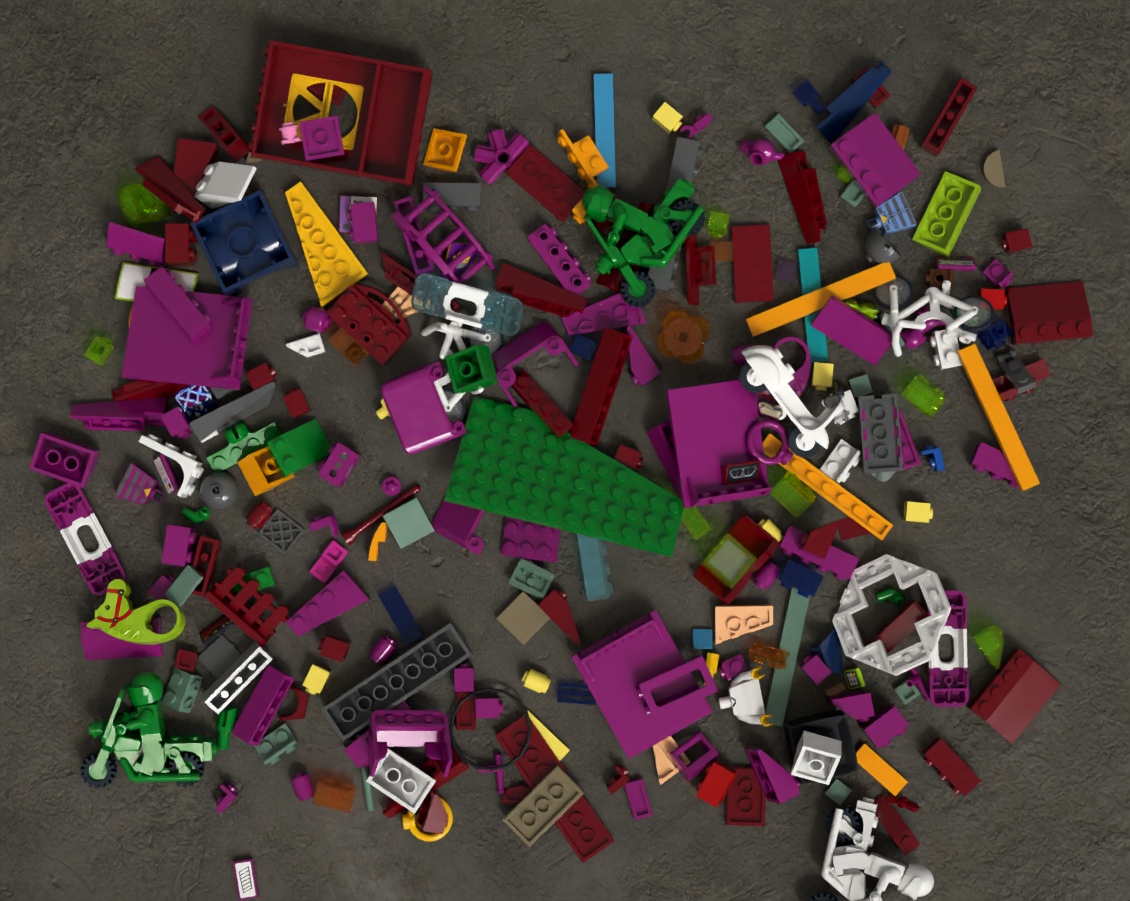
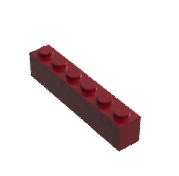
(600, 386)

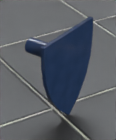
(831, 651)

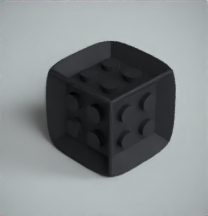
(828, 724)

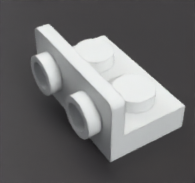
(945, 349)
(840, 461)

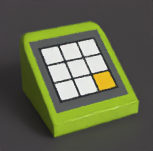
(854, 678)

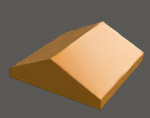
(445, 150)

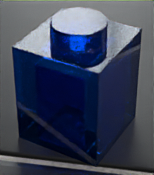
(584, 347)

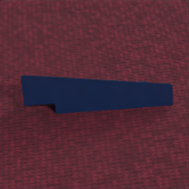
(851, 101)

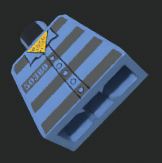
(893, 216)

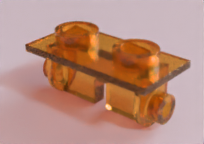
(759, 653)

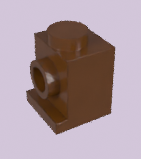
(930, 277)

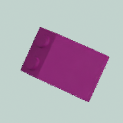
(773, 778)

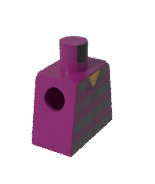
(139, 486)

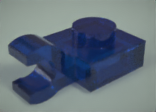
(807, 95)

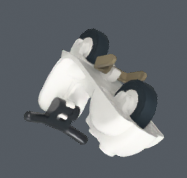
(767, 371)

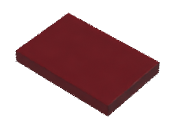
(745, 799)

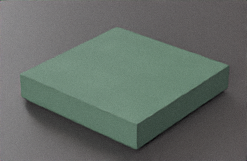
(408, 522)

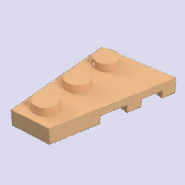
(740, 619)

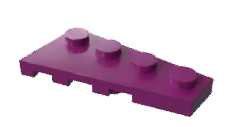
(608, 313)

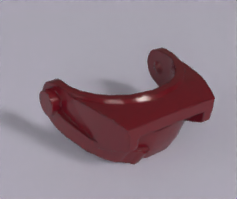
(302, 705)

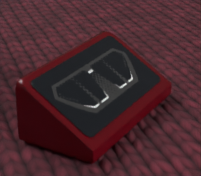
(740, 472)

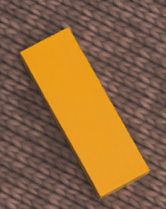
(880, 769)

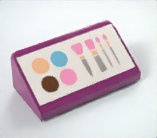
(167, 474)

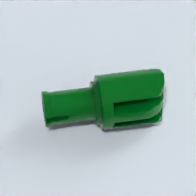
(225, 725)

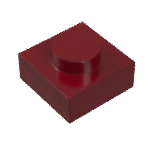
(186, 660)

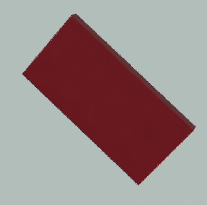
(545, 183)
(752, 263)

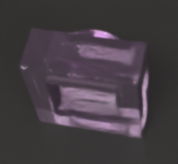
(785, 271)

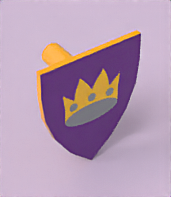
(454, 250)

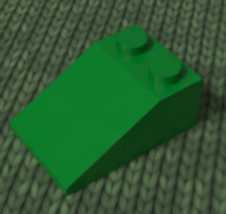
(298, 448)

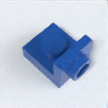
(936, 460)

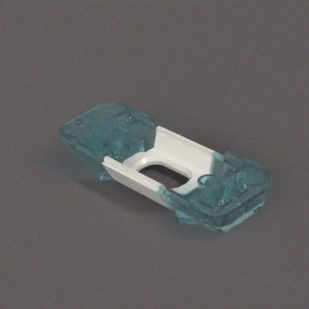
(493, 312)

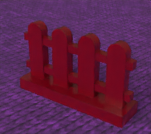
(243, 616)

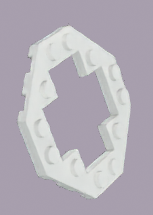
(928, 628)

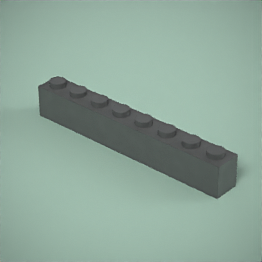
(681, 168)

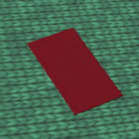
(850, 529)

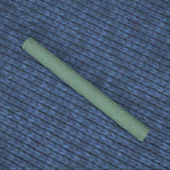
(367, 787)

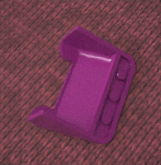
(418, 409)
(458, 525)

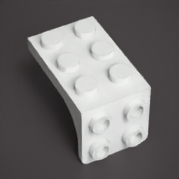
(191, 467)

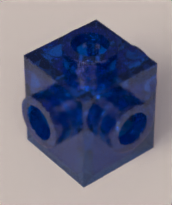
(994, 334)

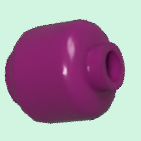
(317, 319)

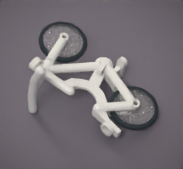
(969, 313)
(452, 402)

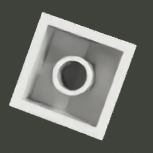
(816, 757)

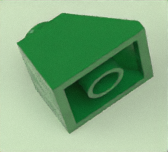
(471, 369)

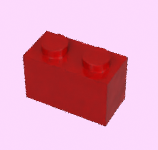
(716, 783)

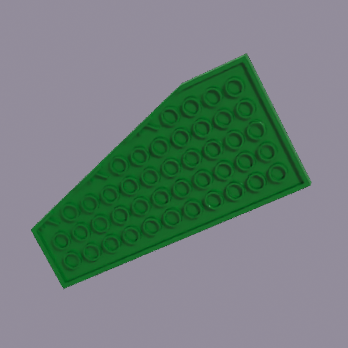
(525, 472)

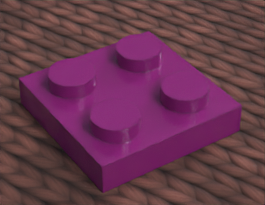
(321, 138)

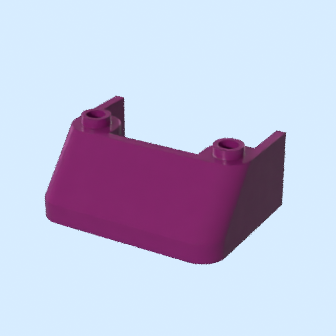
(523, 346)
(409, 729)

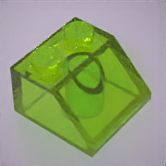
(140, 206)

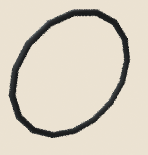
(452, 723)

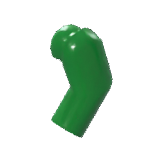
(892, 595)

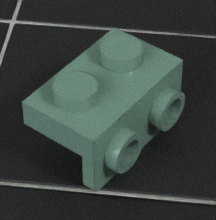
(531, 578)
(182, 690)

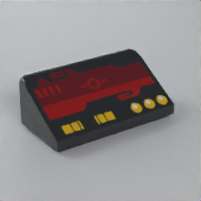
(216, 629)

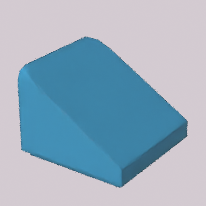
(702, 639)

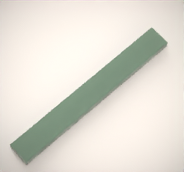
(789, 643)

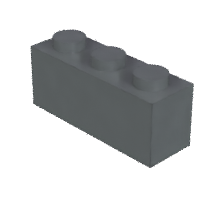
(456, 196)

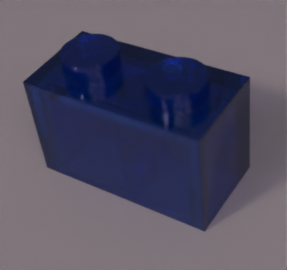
(800, 578)

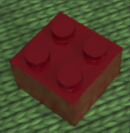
(180, 245)

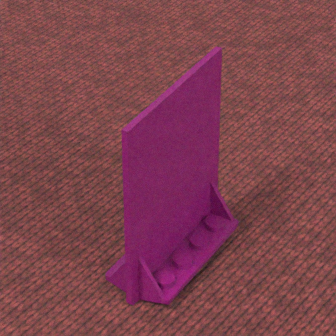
(164, 353)
(711, 432)
(612, 675)

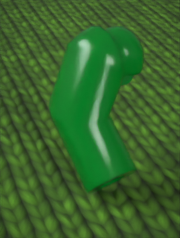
(196, 516)

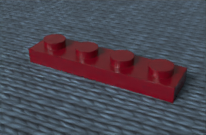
(541, 405)

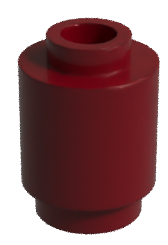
(259, 515)

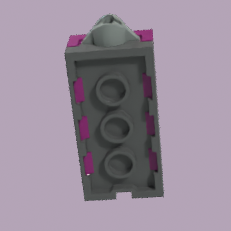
(880, 435)

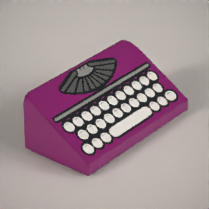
(962, 264)

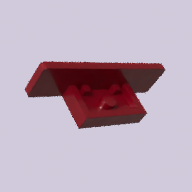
(700, 268)
(1038, 371)

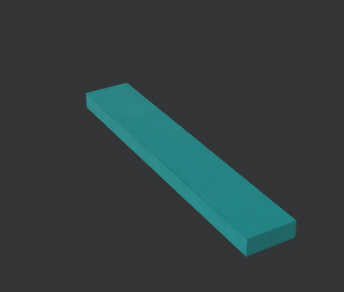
(811, 282)

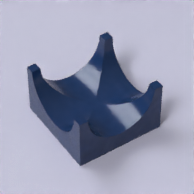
(243, 243)

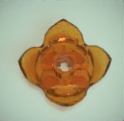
(695, 327)

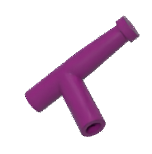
(916, 679)
(499, 773)

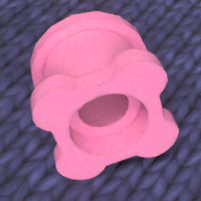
(289, 133)

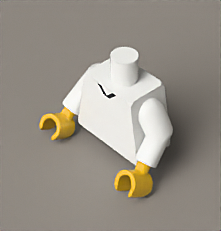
(746, 698)

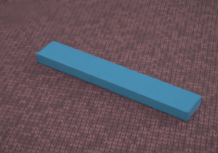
(605, 127)

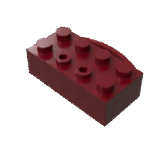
(371, 322)

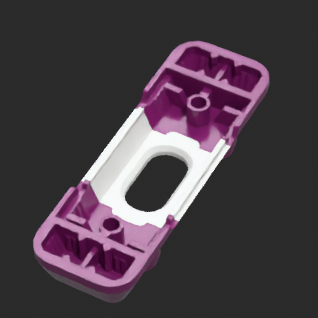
(70, 511)
(950, 679)

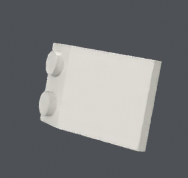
(224, 183)
(401, 781)

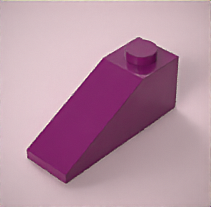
(641, 363)

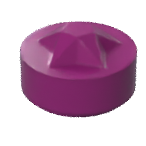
(391, 486)

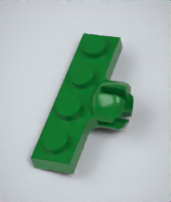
(241, 444)

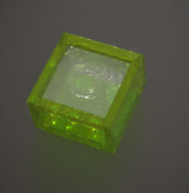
(728, 560)

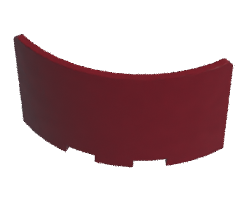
(757, 542)

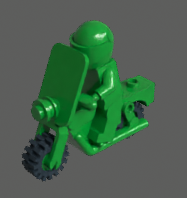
(657, 242)
(141, 760)

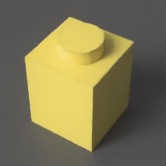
(668, 118)
(822, 376)
(917, 512)
(316, 679)

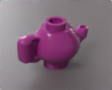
(760, 151)

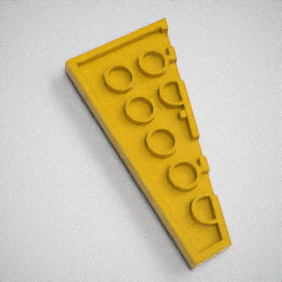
(327, 254)

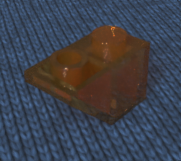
(348, 347)

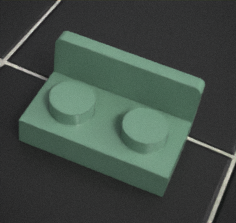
(276, 743)

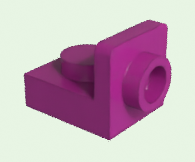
(998, 274)
(732, 667)
(225, 800)

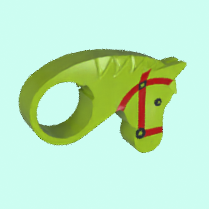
(121, 621)

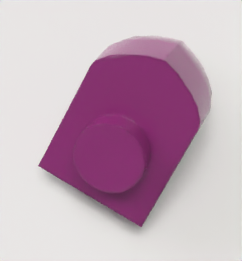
(320, 522)

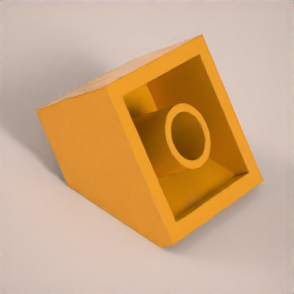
(261, 472)

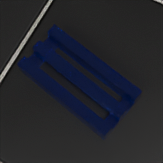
(578, 701)

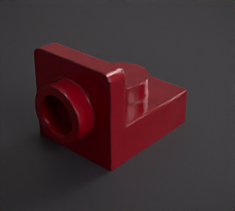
(615, 782)

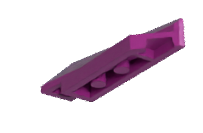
(121, 415)

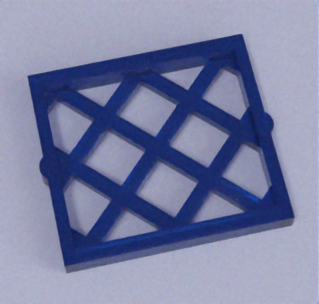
(189, 389)

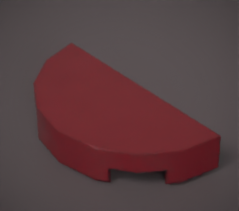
(515, 794)

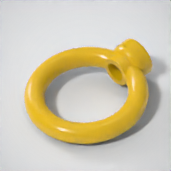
(409, 823)

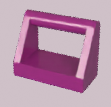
(700, 764)

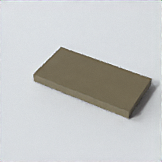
(543, 805)

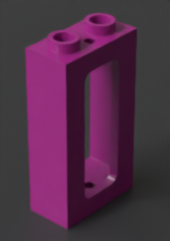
(670, 674)

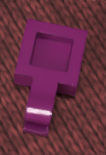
(700, 123)

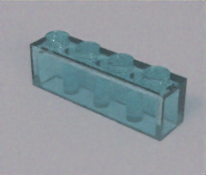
(594, 568)

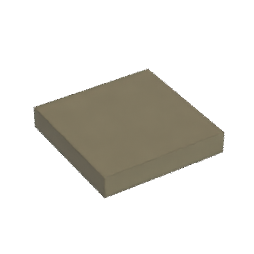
(523, 618)

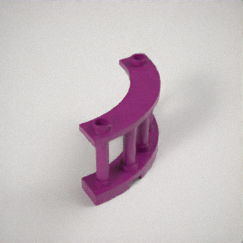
(433, 253)

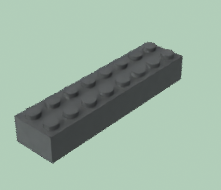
(397, 681)

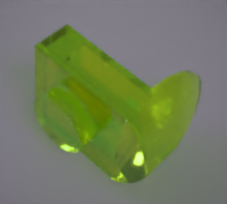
(718, 223)

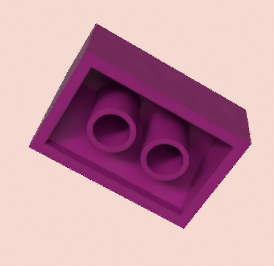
(136, 244)
(64, 459)

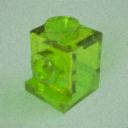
(93, 350)

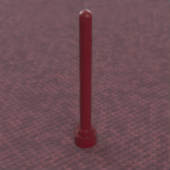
(350, 535)

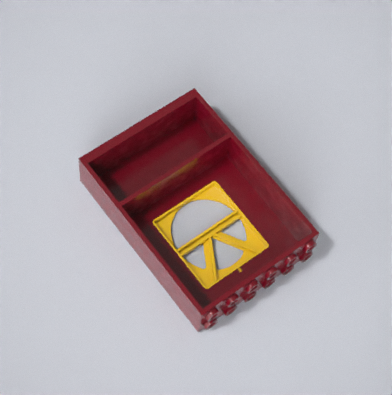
(388, 102)

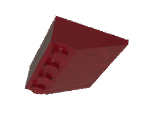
(1049, 313)
(1014, 695)

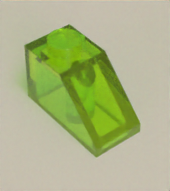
(990, 644)

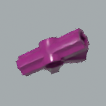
(500, 147)

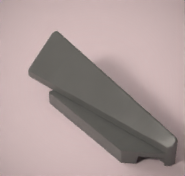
(234, 411)

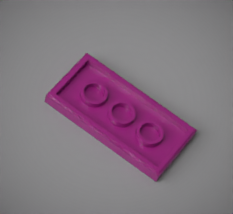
(853, 330)

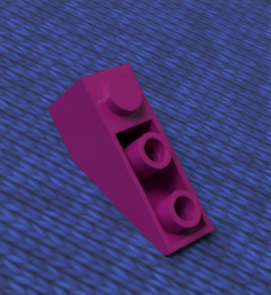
(992, 461)

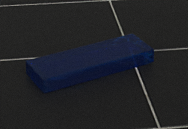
(400, 615)

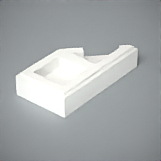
(308, 346)

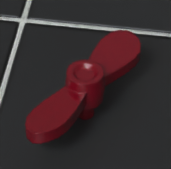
(902, 802)

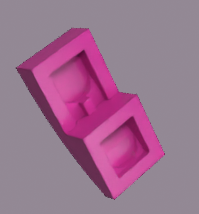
(328, 562)

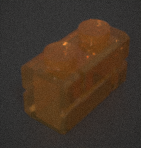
(335, 795)

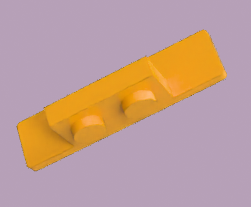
(584, 156)

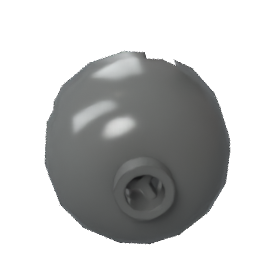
(879, 249)
(228, 490)

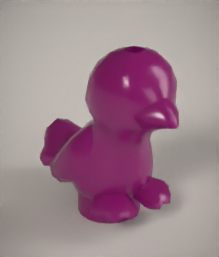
(914, 337)

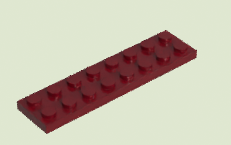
(580, 822)

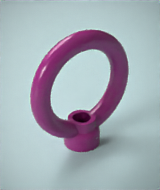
(783, 454)

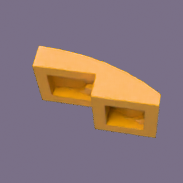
(379, 536)

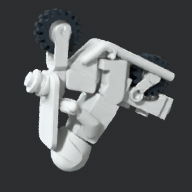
(843, 862)

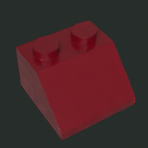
(819, 539)

